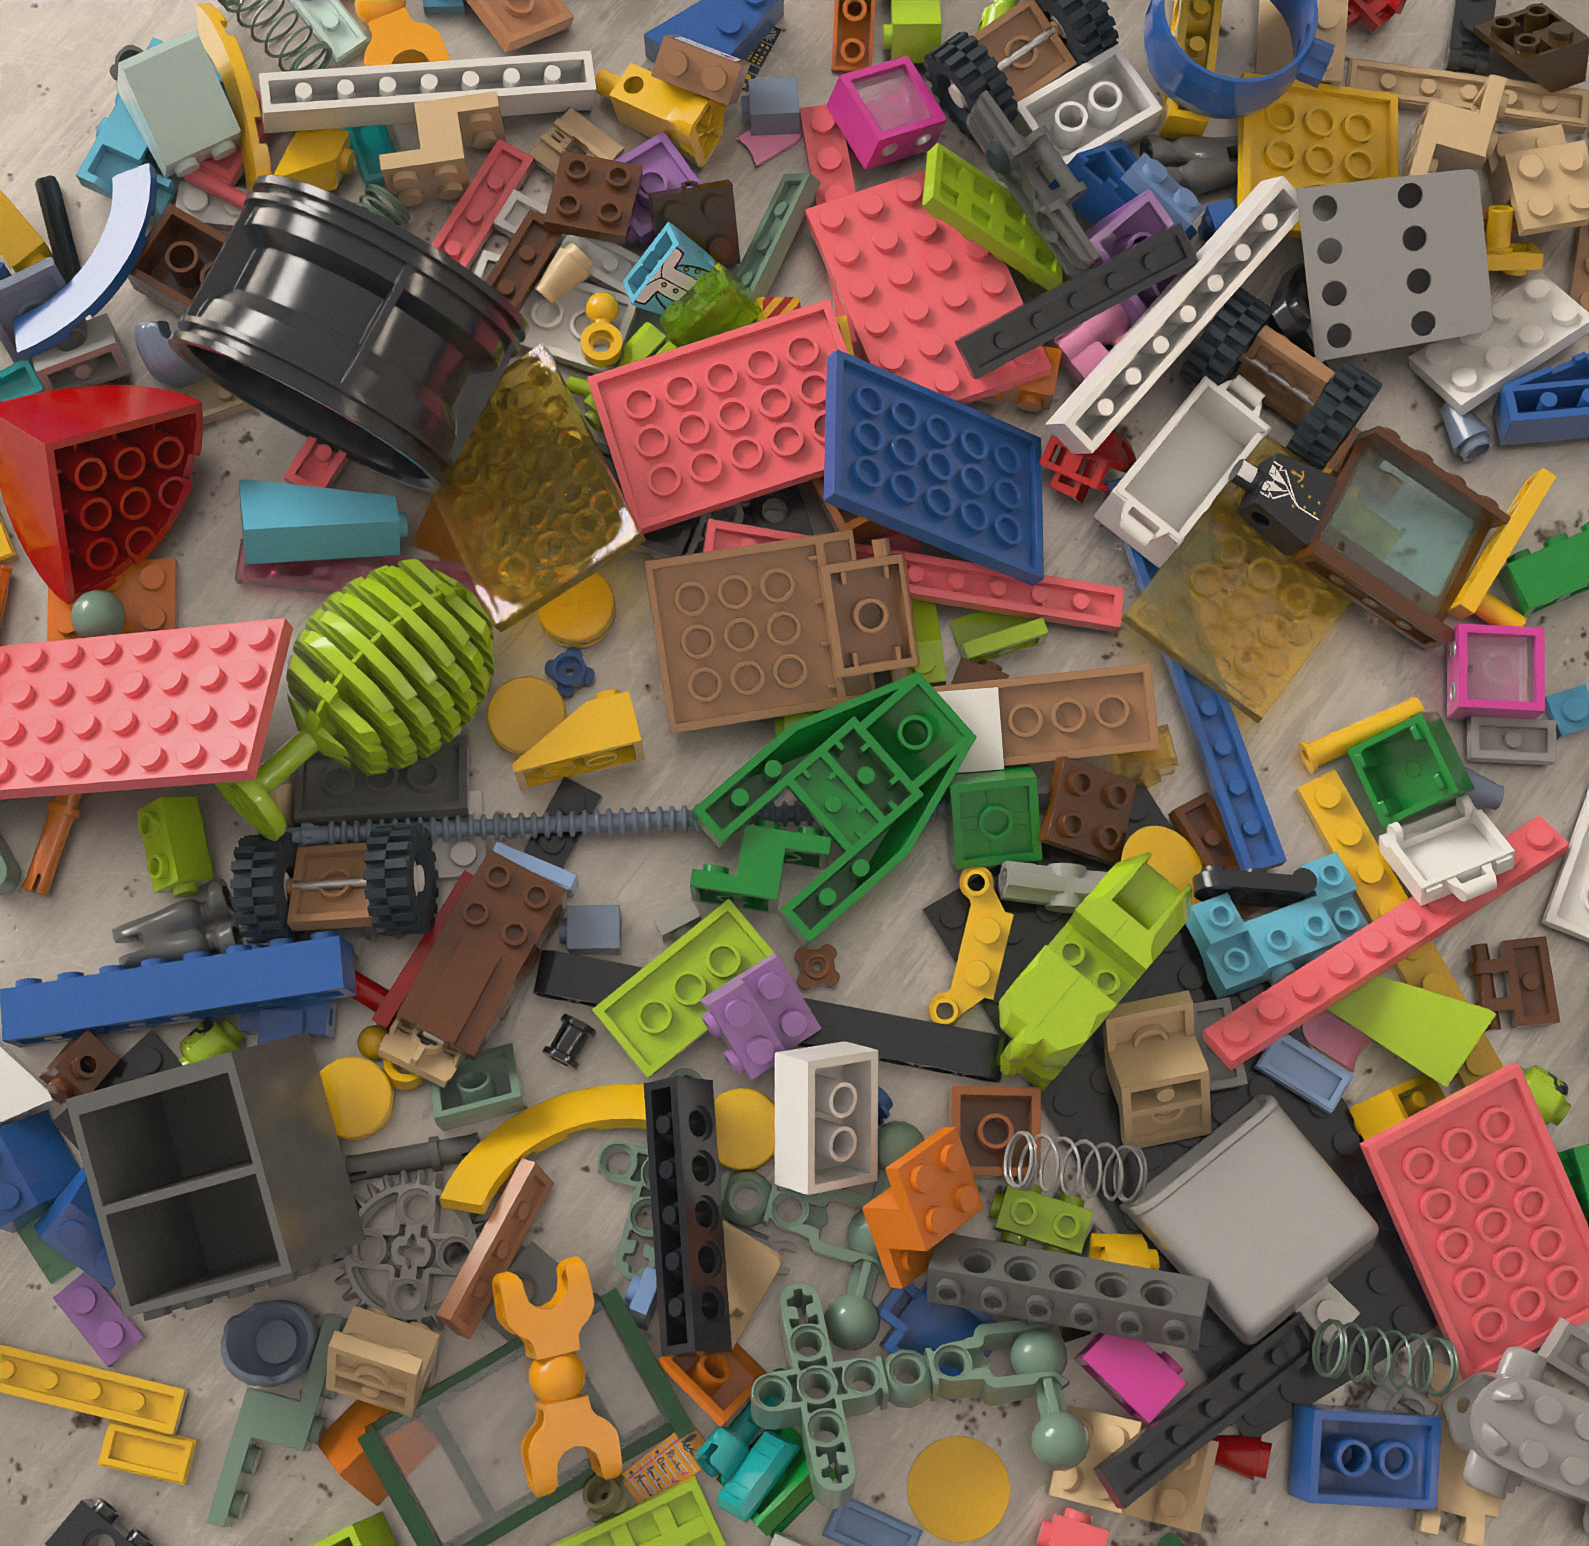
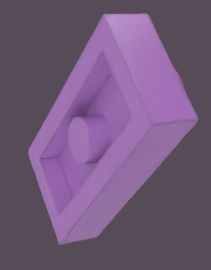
(99, 1318)

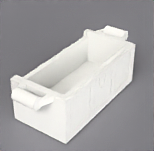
(1184, 468)

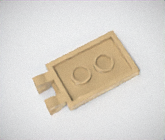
(1453, 1492)

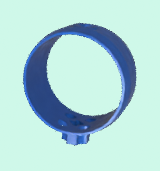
(1225, 96)

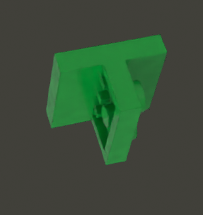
(789, 1494)

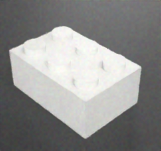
(1091, 107)
(826, 1117)

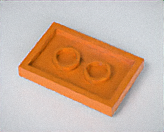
(147, 595)

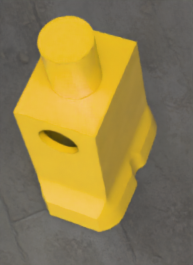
(658, 106)

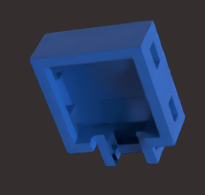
(281, 1022)
(926, 1324)

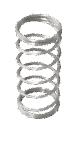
(1118, 1173)

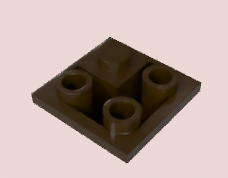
(1539, 45)

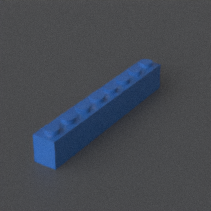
(178, 990)

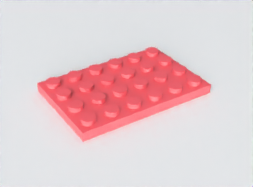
(917, 288)
(720, 416)
(1486, 1218)

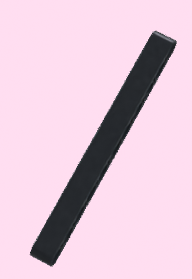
(896, 1038)

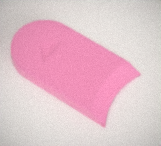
(768, 146)
(1335, 1038)

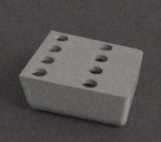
(1394, 262)
(1254, 1218)

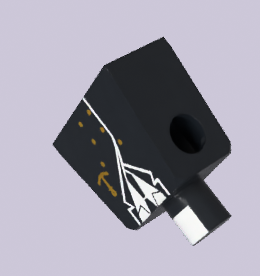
(1282, 499)

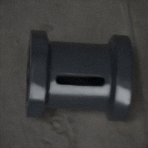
(569, 1041)

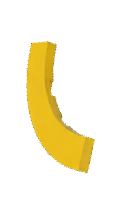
(239, 87)
(535, 1130)

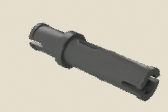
(411, 1158)

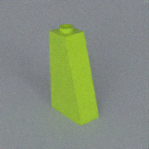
(1416, 1024)

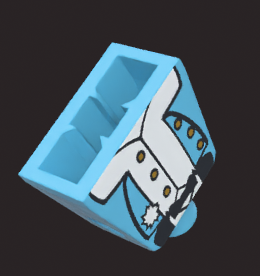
(666, 270)

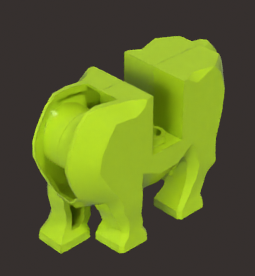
(1089, 968)

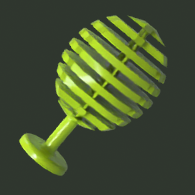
(377, 680)

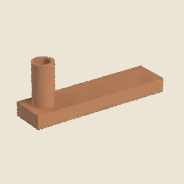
(495, 1247)

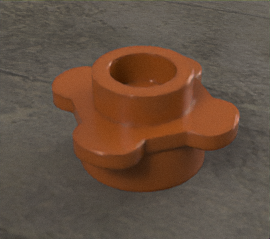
(810, 977)

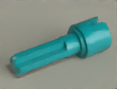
(729, 1446)

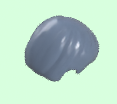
(160, 358)
(269, 1343)

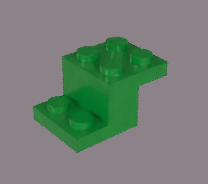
(761, 866)

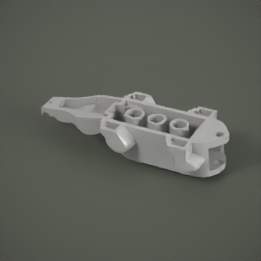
(1521, 1430)

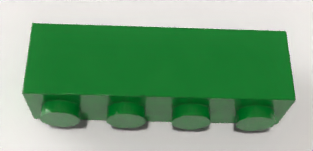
(1548, 575)

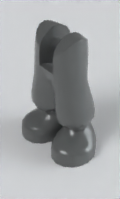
(1201, 159)
(178, 928)

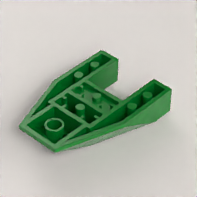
(864, 775)

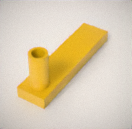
(1473, 593)

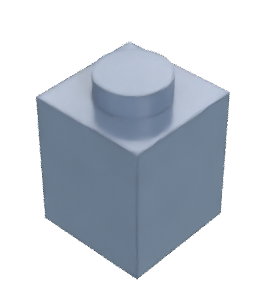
(772, 106)
(592, 930)

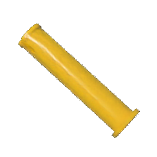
(1337, 743)

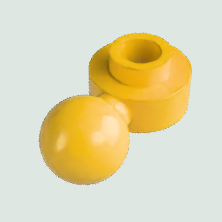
(602, 311)
(368, 1045)

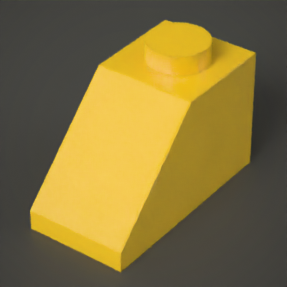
(318, 158)
(1395, 1105)

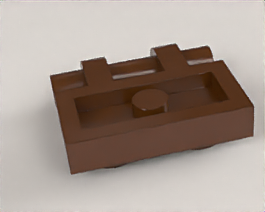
(1527, 981)

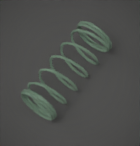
(303, 55)
(1343, 1356)

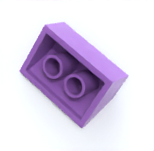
(1125, 228)

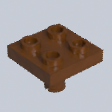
(593, 197)
(1087, 811)

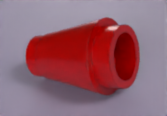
(1243, 1455)

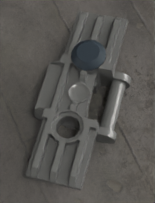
(1014, 163)

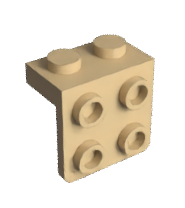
(749, 1274)

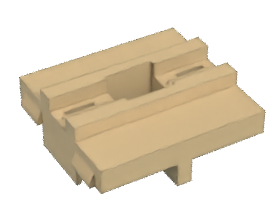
(570, 132)
(430, 1062)

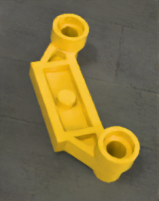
(980, 950)

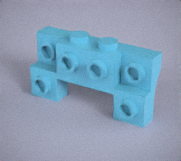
(120, 149)
(1279, 942)

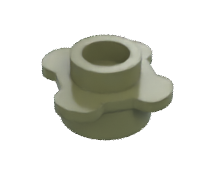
(595, 1492)

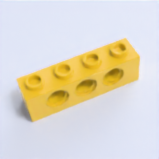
(1197, 33)

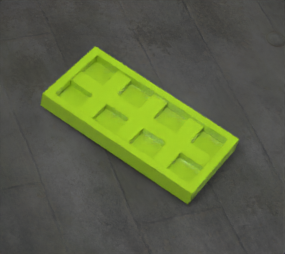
(986, 215)
(666, 1519)

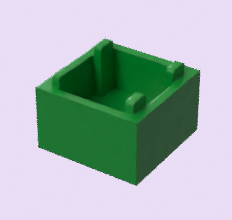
(1410, 769)
(993, 817)

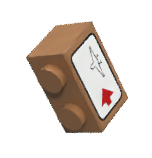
(700, 69)

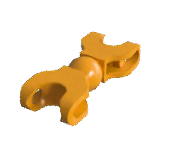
(397, 36)
(557, 1376)

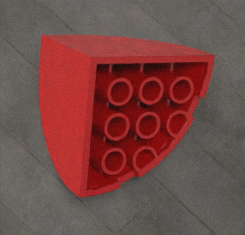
(95, 477)

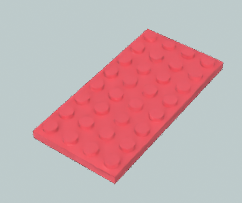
(138, 708)

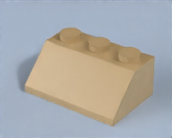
(1275, 43)

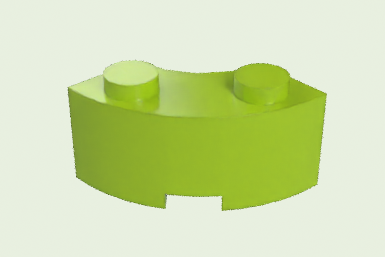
(913, 28)

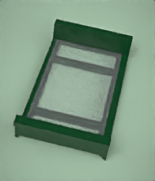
(459, 1457)

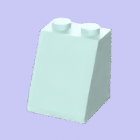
(178, 104)

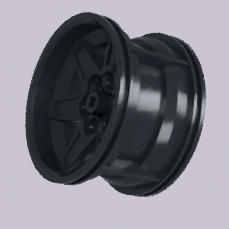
(350, 331)

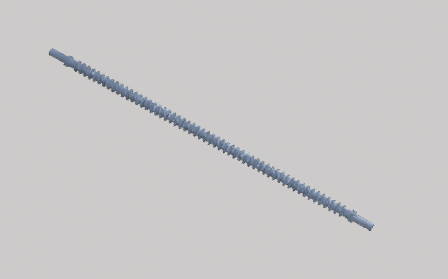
(315, 834)

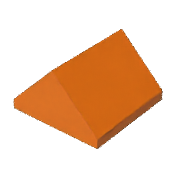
(715, 1381)
(346, 1454)

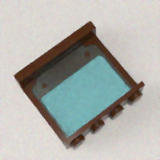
(1399, 535)

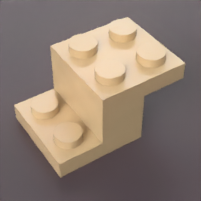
(444, 134)
(1457, 137)
(1541, 179)
(1157, 1070)
(382, 1360)
(1173, 1501)

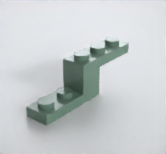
(277, 1421)

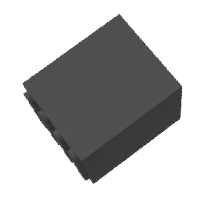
(216, 1177)

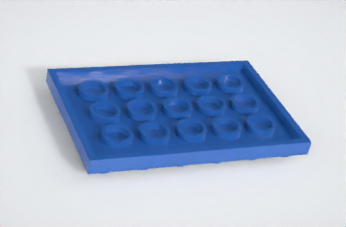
(933, 468)

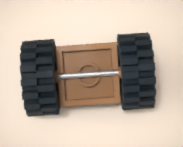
(1017, 54)
(1287, 375)
(299, 889)

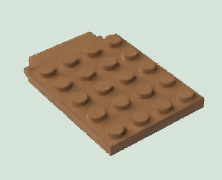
(777, 627)

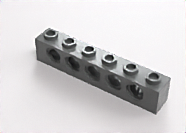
(1068, 1290)

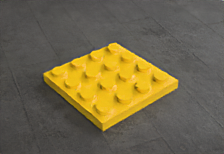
(1318, 138)

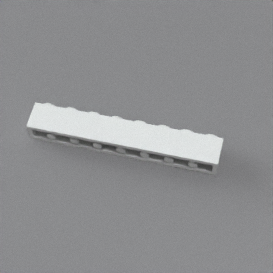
(388, 92)
(1176, 317)

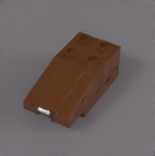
(483, 955)

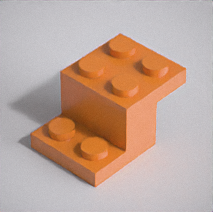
(926, 1202)

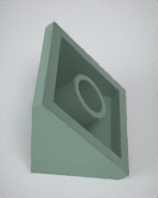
(480, 1090)

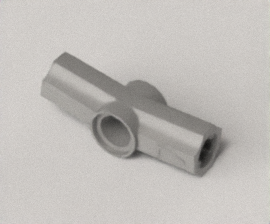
(1056, 886)

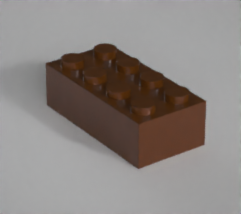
(176, 259)

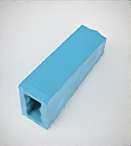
(317, 523)

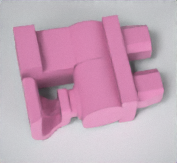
(1085, 344)

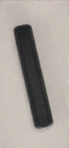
(57, 227)

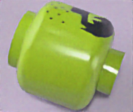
(209, 1040)
(1549, 1094)

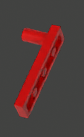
(388, 1002)

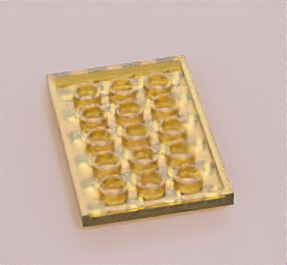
(533, 495)
(1236, 605)

